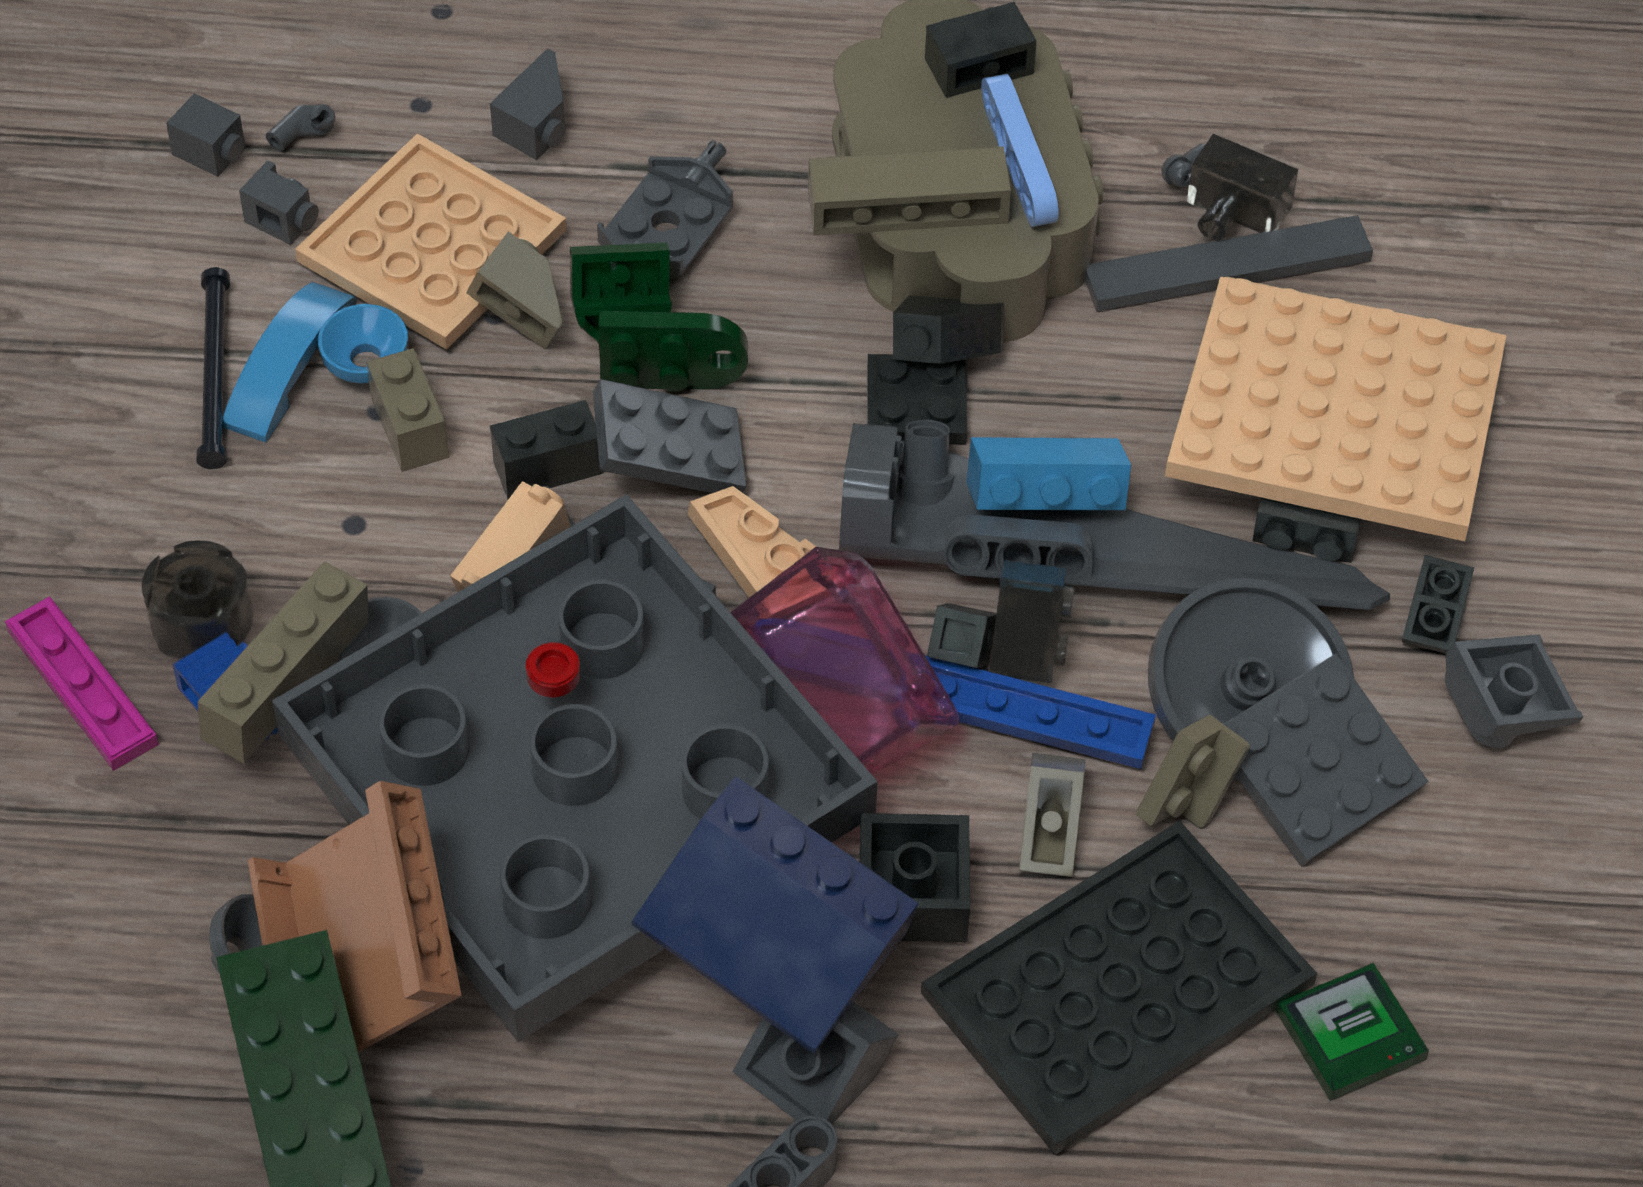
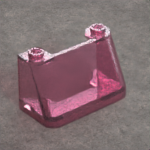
(850, 655)

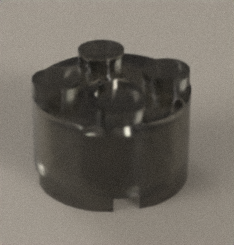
(196, 597)

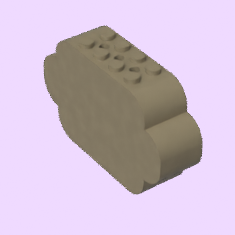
(897, 106)

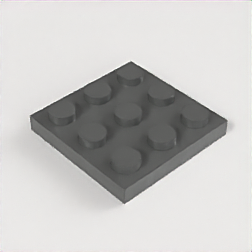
(1322, 760)

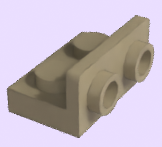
(1194, 773)

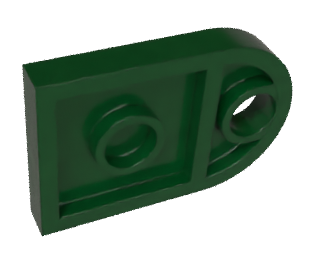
(670, 349)

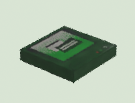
(1352, 1031)

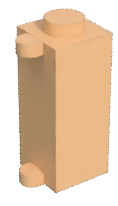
(523, 523)

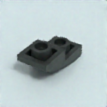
(1437, 604)

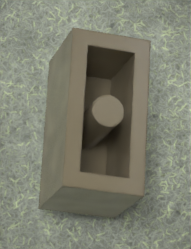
(407, 409)

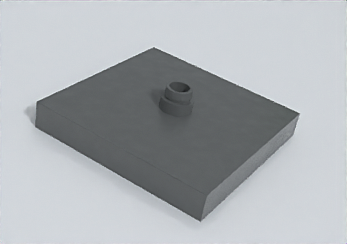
(574, 804)

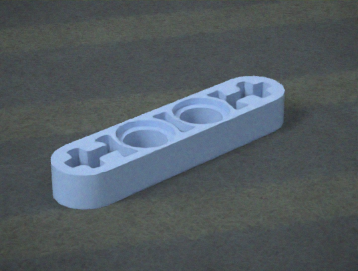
(1021, 150)

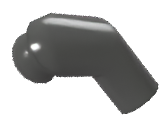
(301, 122)
(1177, 167)

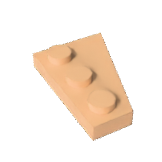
(746, 537)

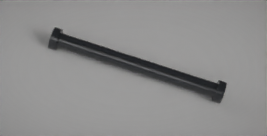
(211, 452)

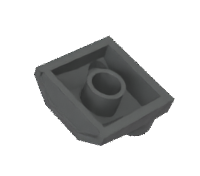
(1507, 688)

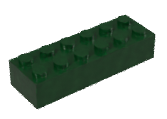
(302, 1065)

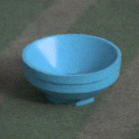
(357, 331)

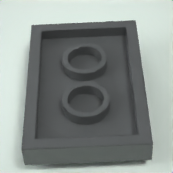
(668, 438)

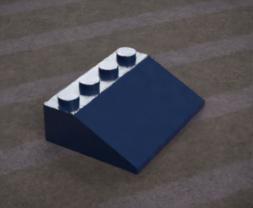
(775, 914)

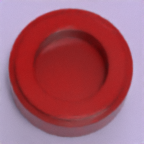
(552, 669)

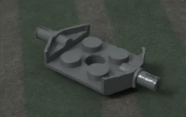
(678, 193)

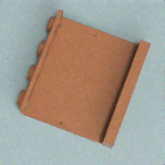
(381, 909)

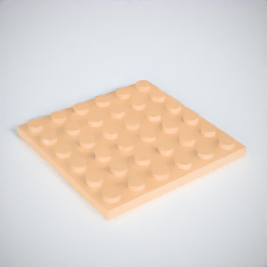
(1339, 407)

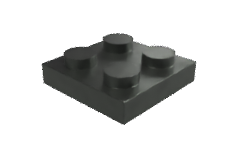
(917, 391)

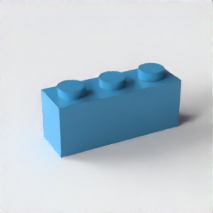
(1048, 473)

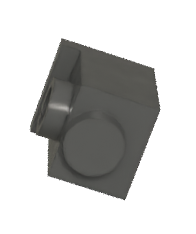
(277, 204)

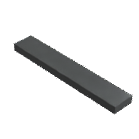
(1247, 257)

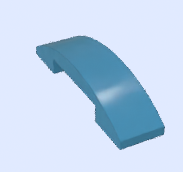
(279, 359)

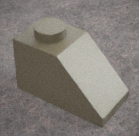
(519, 289)
(1052, 814)

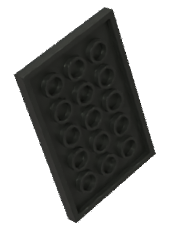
(1117, 985)

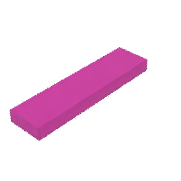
(81, 683)

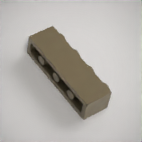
(908, 190)
(289, 650)

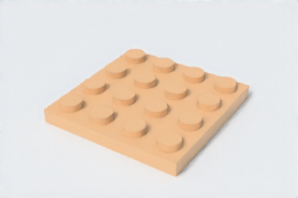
(422, 236)

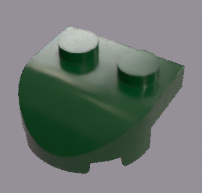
(618, 280)

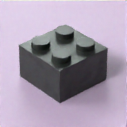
(926, 861)

